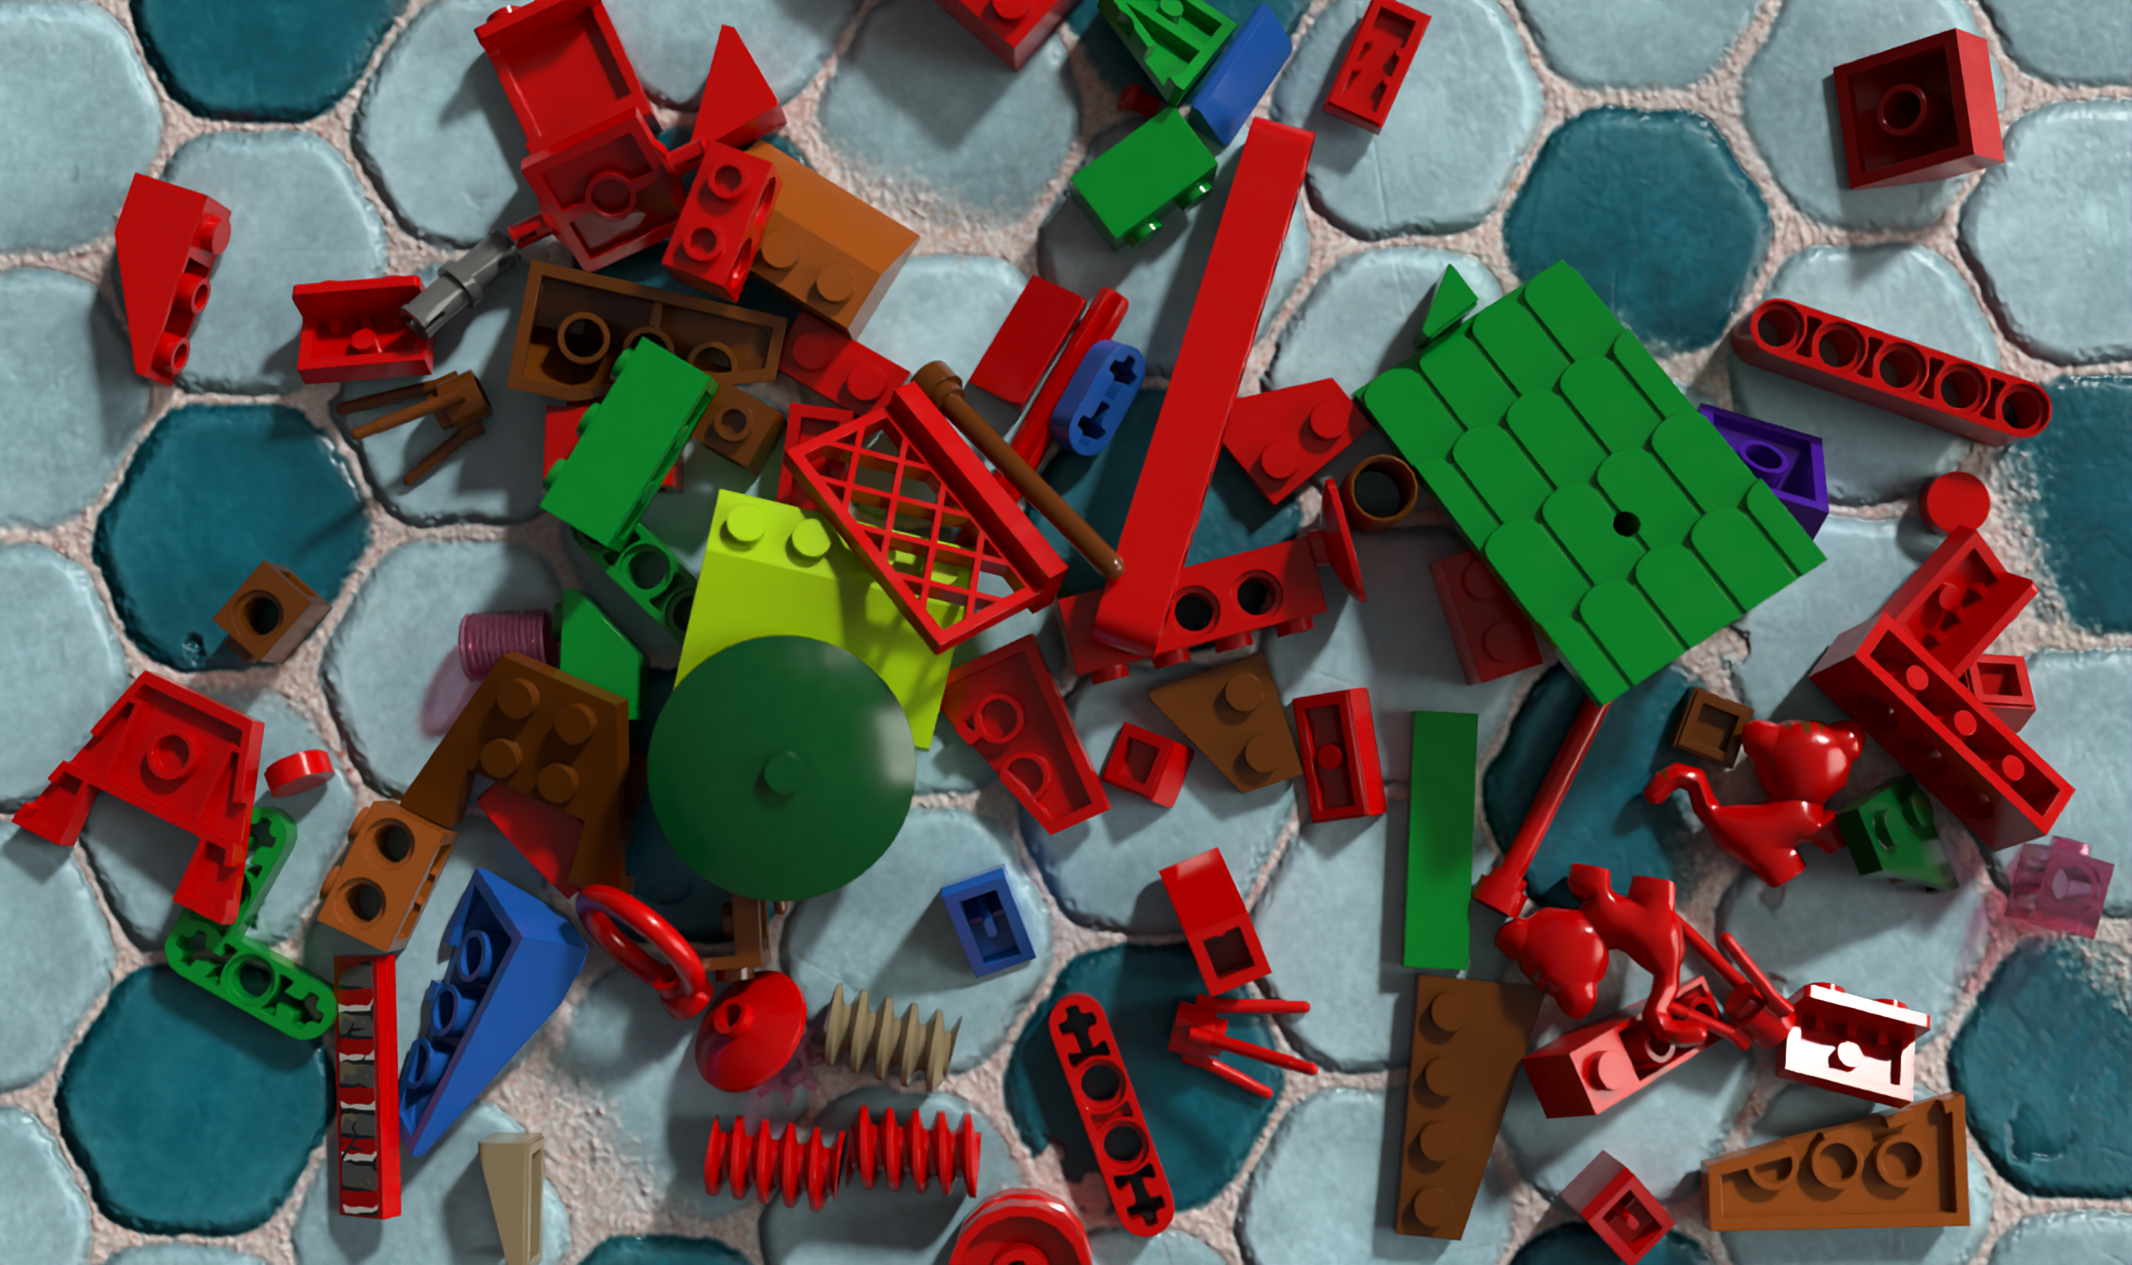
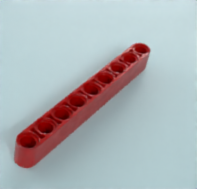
(1204, 387)

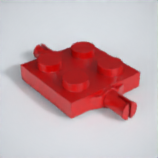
(607, 190)

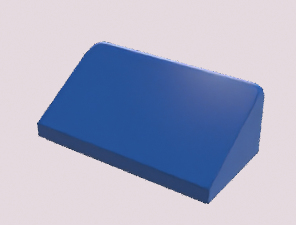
(1241, 77)

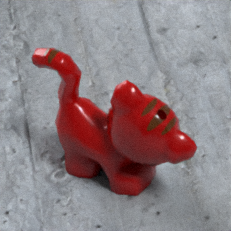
(1799, 769)
(1570, 947)

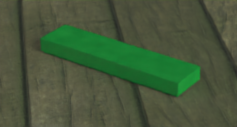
(1439, 840)

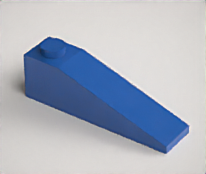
(500, 985)

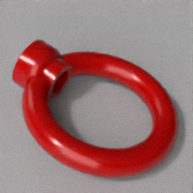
(681, 983)

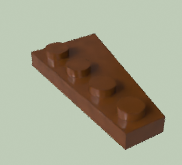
(1457, 1088)

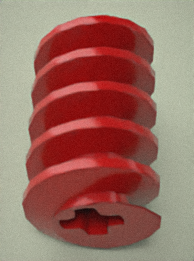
(914, 1151)
(773, 1163)

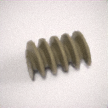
(888, 1039)

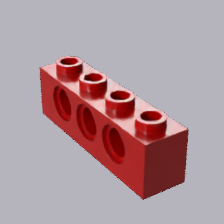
(1283, 568)
(1942, 733)

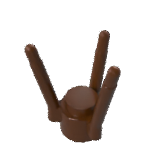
(452, 399)

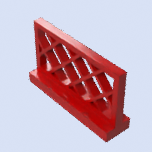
(965, 499)

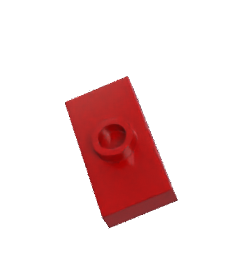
(1376, 64)

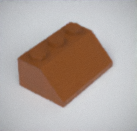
(827, 247)

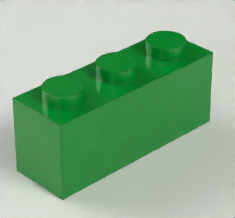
(628, 444)

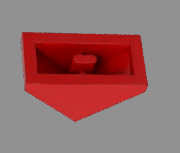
(736, 98)
(1617, 1208)

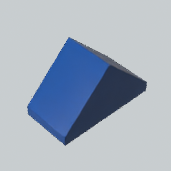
(988, 920)

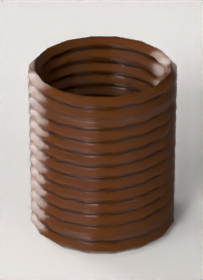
(1402, 477)

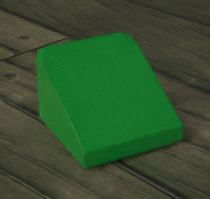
(1447, 306)

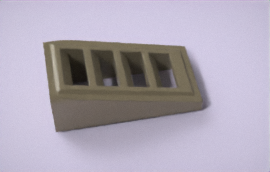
(515, 1187)

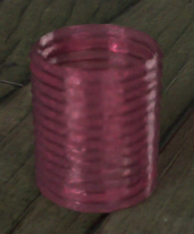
(490, 635)

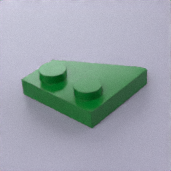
(1170, 39)

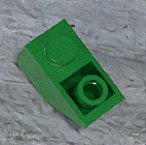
(601, 651)

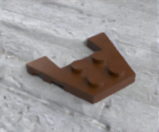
(546, 740)

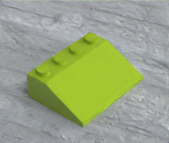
(793, 574)

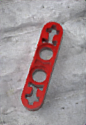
(1116, 1111)

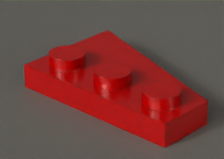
(1024, 731)

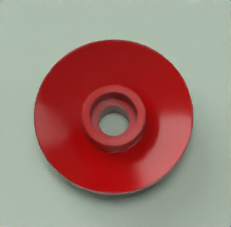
(1334, 545)
(750, 1032)

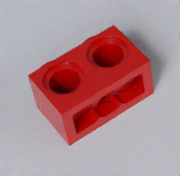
(723, 221)

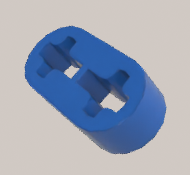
(1097, 397)

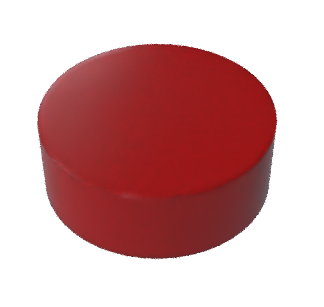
(1954, 501)
(299, 773)

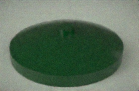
(781, 768)

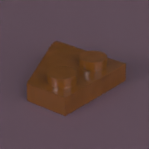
(1234, 722)

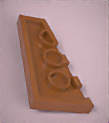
(1852, 1174)

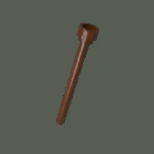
(946, 393)

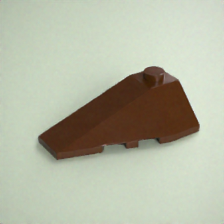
(582, 322)

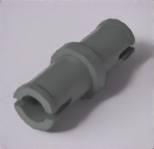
(460, 284)

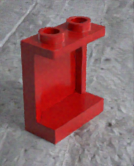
(562, 68)

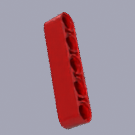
(1918, 369)

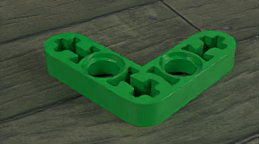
(225, 937)

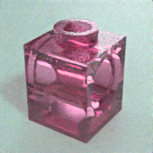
(2032, 889)

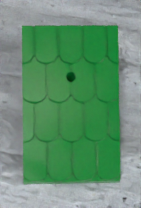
(1586, 482)

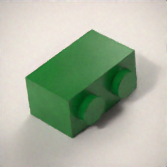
(1144, 180)

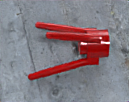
(1754, 1007)
(1202, 1034)

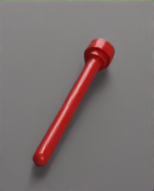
(1505, 885)

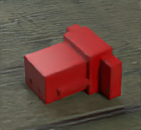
(1135, 99)

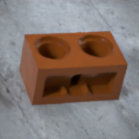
(402, 884)

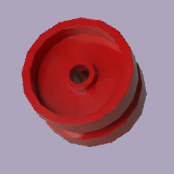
(1021, 1227)

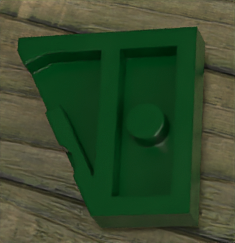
(1895, 837)

